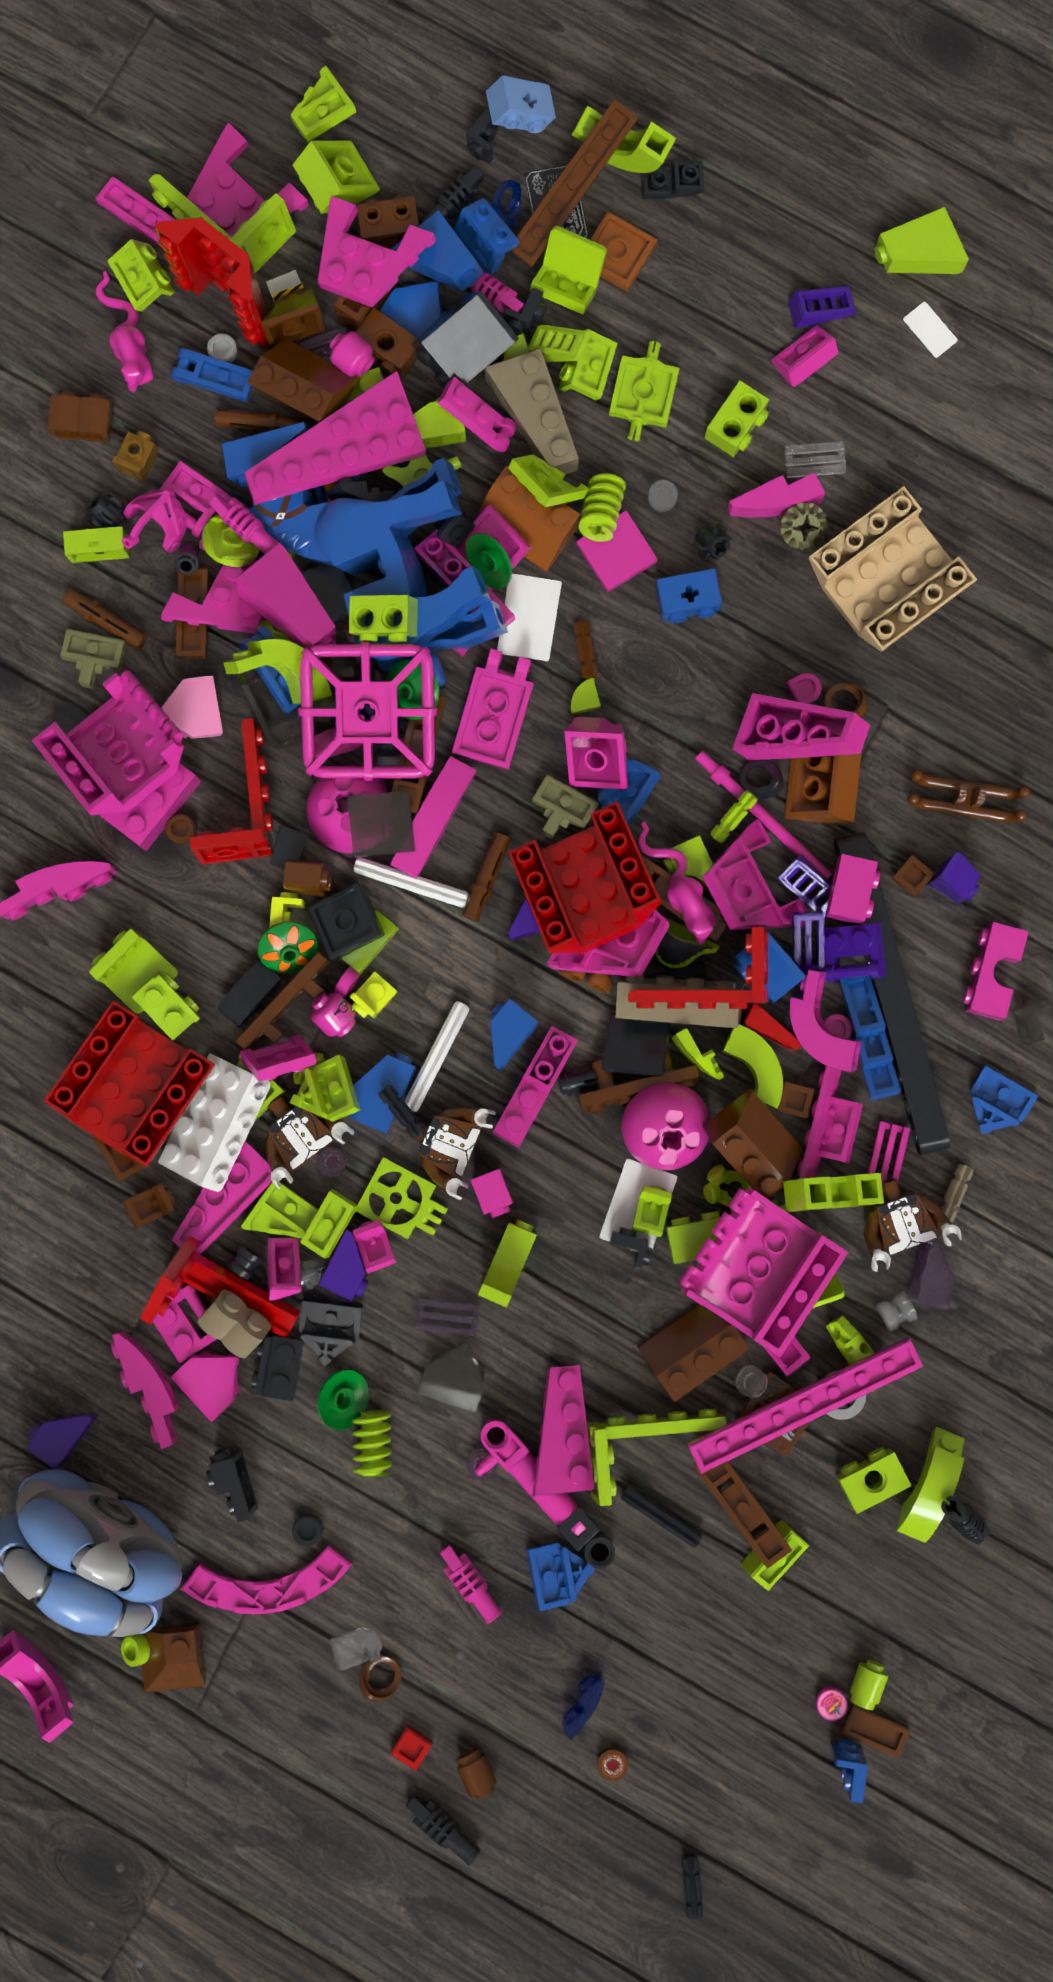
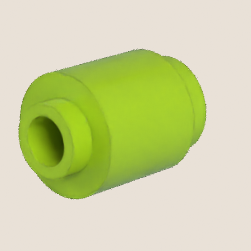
(868, 1684)

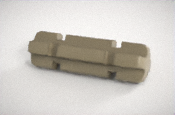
(956, 1190)

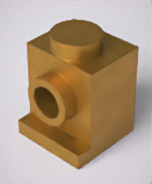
(137, 464)

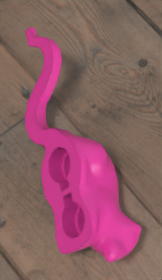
(127, 341)
(683, 892)

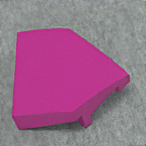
(209, 1382)

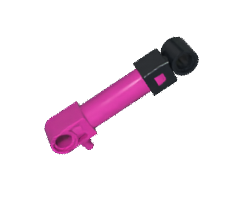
(560, 1508)

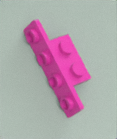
(832, 1126)

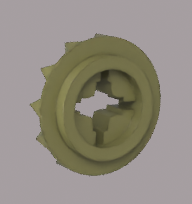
(795, 517)

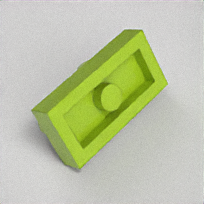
(329, 1224)

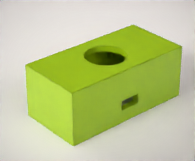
(84, 544)

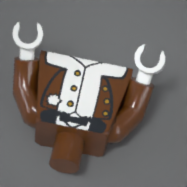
(298, 1138)
(450, 1144)
(903, 1222)

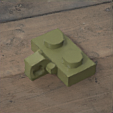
(92, 654)
(563, 806)

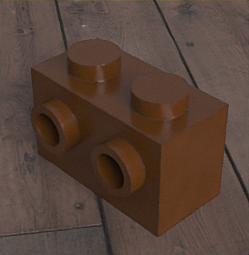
(387, 220)

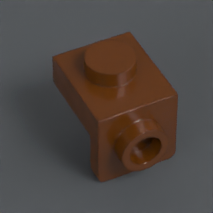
(149, 1205)

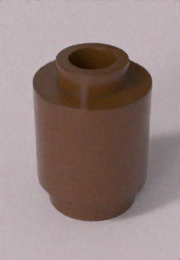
(476, 1773)

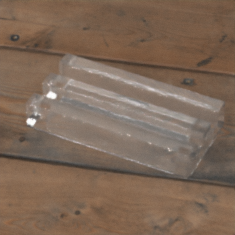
(815, 448)

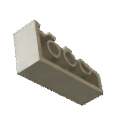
(532, 403)
(718, 1017)

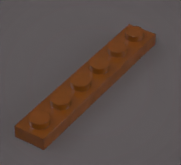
(574, 181)

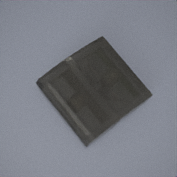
(381, 824)

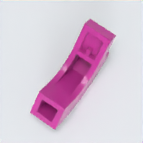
(814, 1034)
(38, 1683)

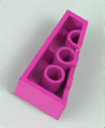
(797, 730)

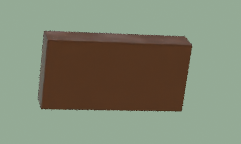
(875, 1730)

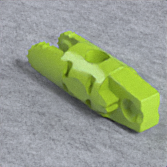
(848, 1340)

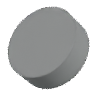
(222, 347)

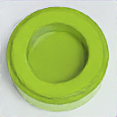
(135, 1650)

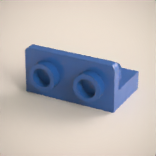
(485, 234)
(853, 1768)

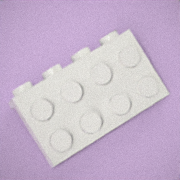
(215, 1125)

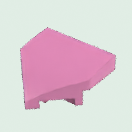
(195, 708)

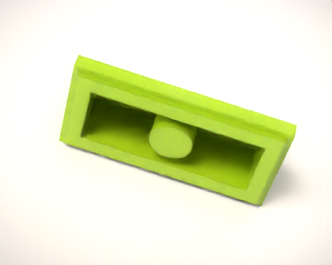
(364, 956)
(768, 1577)

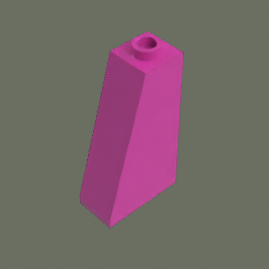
(285, 599)

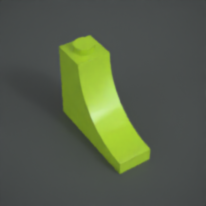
(508, 1263)

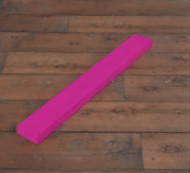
(805, 1405)

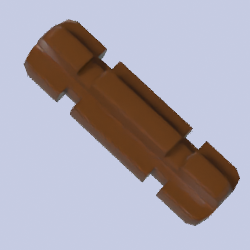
(585, 649)

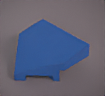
(414, 307)
(640, 785)
(999, 1100)
(556, 1575)

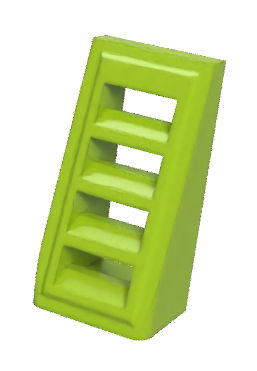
(557, 341)

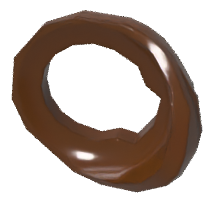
(853, 689)
(385, 1692)

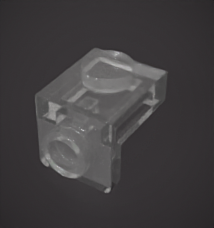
(356, 1648)

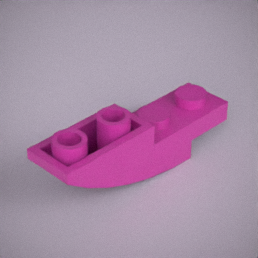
(448, 564)
(65, 880)
(535, 1086)
(145, 1374)

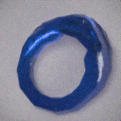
(511, 214)

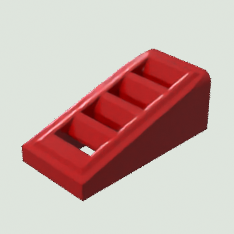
(765, 1025)

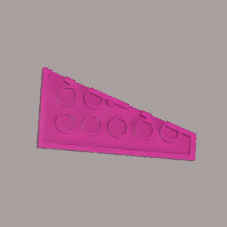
(354, 440)

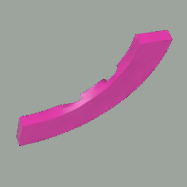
(267, 1595)

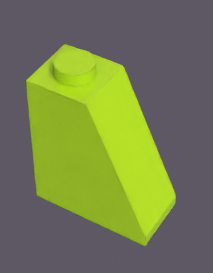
(922, 246)

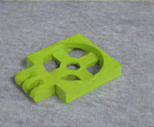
(422, 1211)

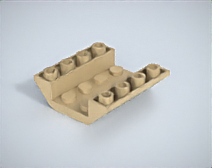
(888, 571)

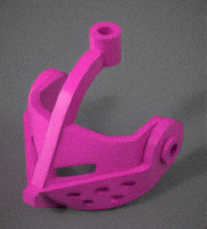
(173, 527)

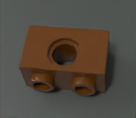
(380, 329)

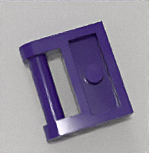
(854, 941)

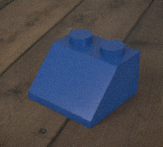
(782, 971)
(509, 1031)

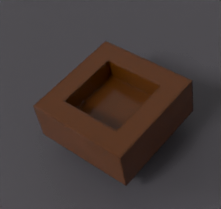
(913, 876)
(795, 1100)

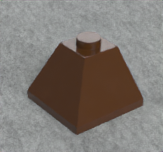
(294, 318)
(174, 1658)

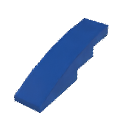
(869, 1027)

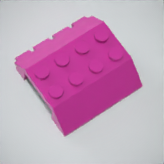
(117, 750)
(762, 1270)

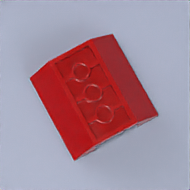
(205, 255)
(587, 884)
(128, 1084)

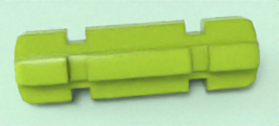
(734, 816)

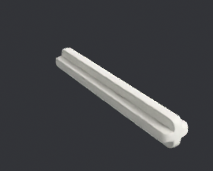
(420, 885)
(436, 1056)

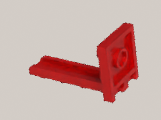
(239, 842)
(738, 999)
(211, 1280)

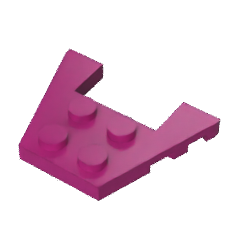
(225, 195)
(360, 267)
(221, 606)
(742, 889)
(622, 956)

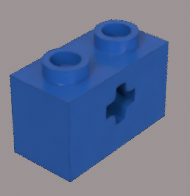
(700, 585)

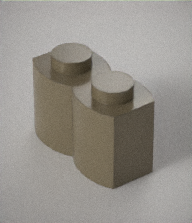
(234, 1324)

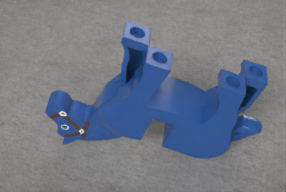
(373, 534)

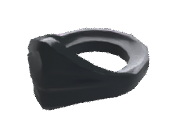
(763, 792)

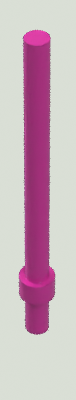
(722, 776)

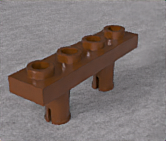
(612, 1093)

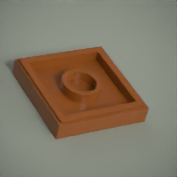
(626, 250)

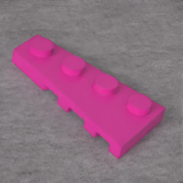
(218, 1210)
(564, 1442)

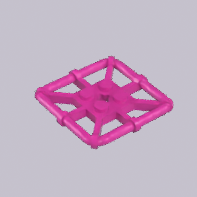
(381, 697)

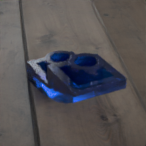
(589, 1696)

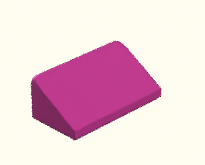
(805, 355)
(283, 1267)

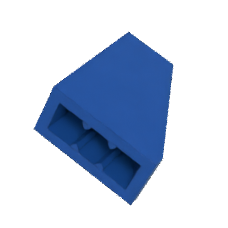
(447, 258)
(389, 1071)

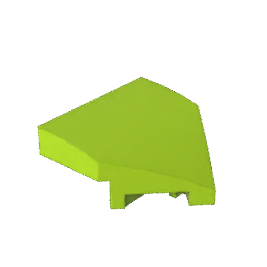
(688, 1048)
(328, 1090)

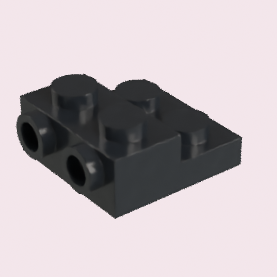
(230, 1474)

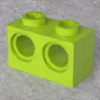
(733, 417)
(384, 610)

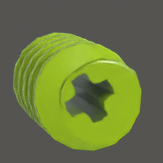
(602, 507)
(372, 1443)

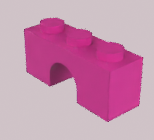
(985, 995)

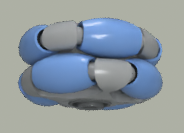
(88, 1555)

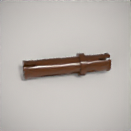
(252, 420)
(76, 601)
(484, 882)

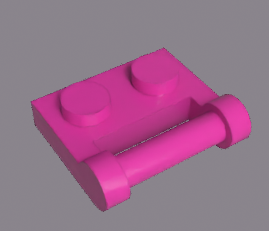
(196, 492)
(278, 1058)
(178, 1328)

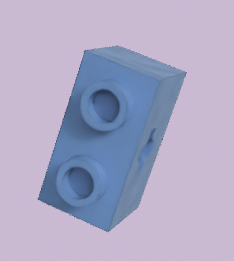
(520, 104)

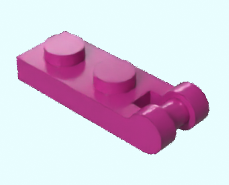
(477, 415)

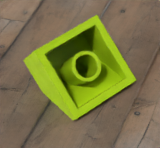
(334, 171)

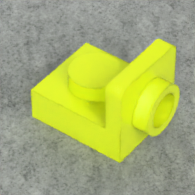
(279, 907)
(372, 996)

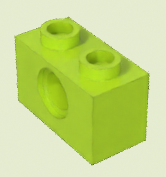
(890, 1482)

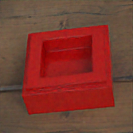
(411, 1747)

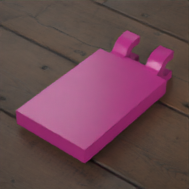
(494, 712)

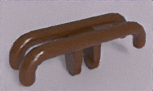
(968, 798)

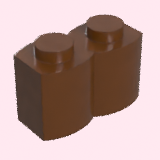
(80, 417)
(307, 877)

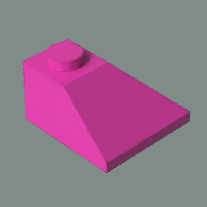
(596, 754)

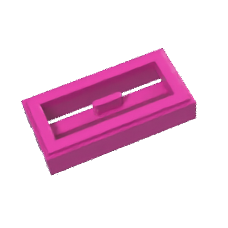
(889, 1148)

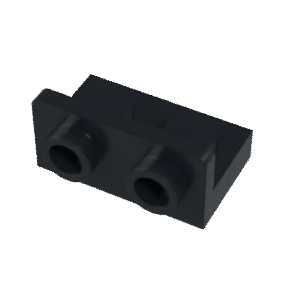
(278, 1367)

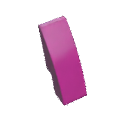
(776, 497)

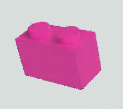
(852, 889)
(493, 1193)

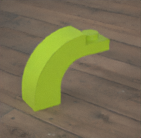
(640, 150)
(283, 657)
(761, 1061)
(938, 1480)

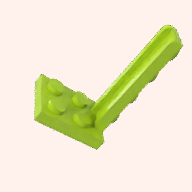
(258, 236)
(646, 1425)

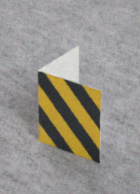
(284, 285)

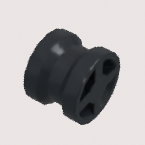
(245, 1262)

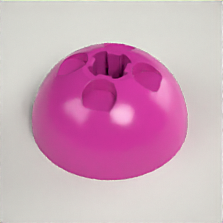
(324, 812)
(659, 1114)

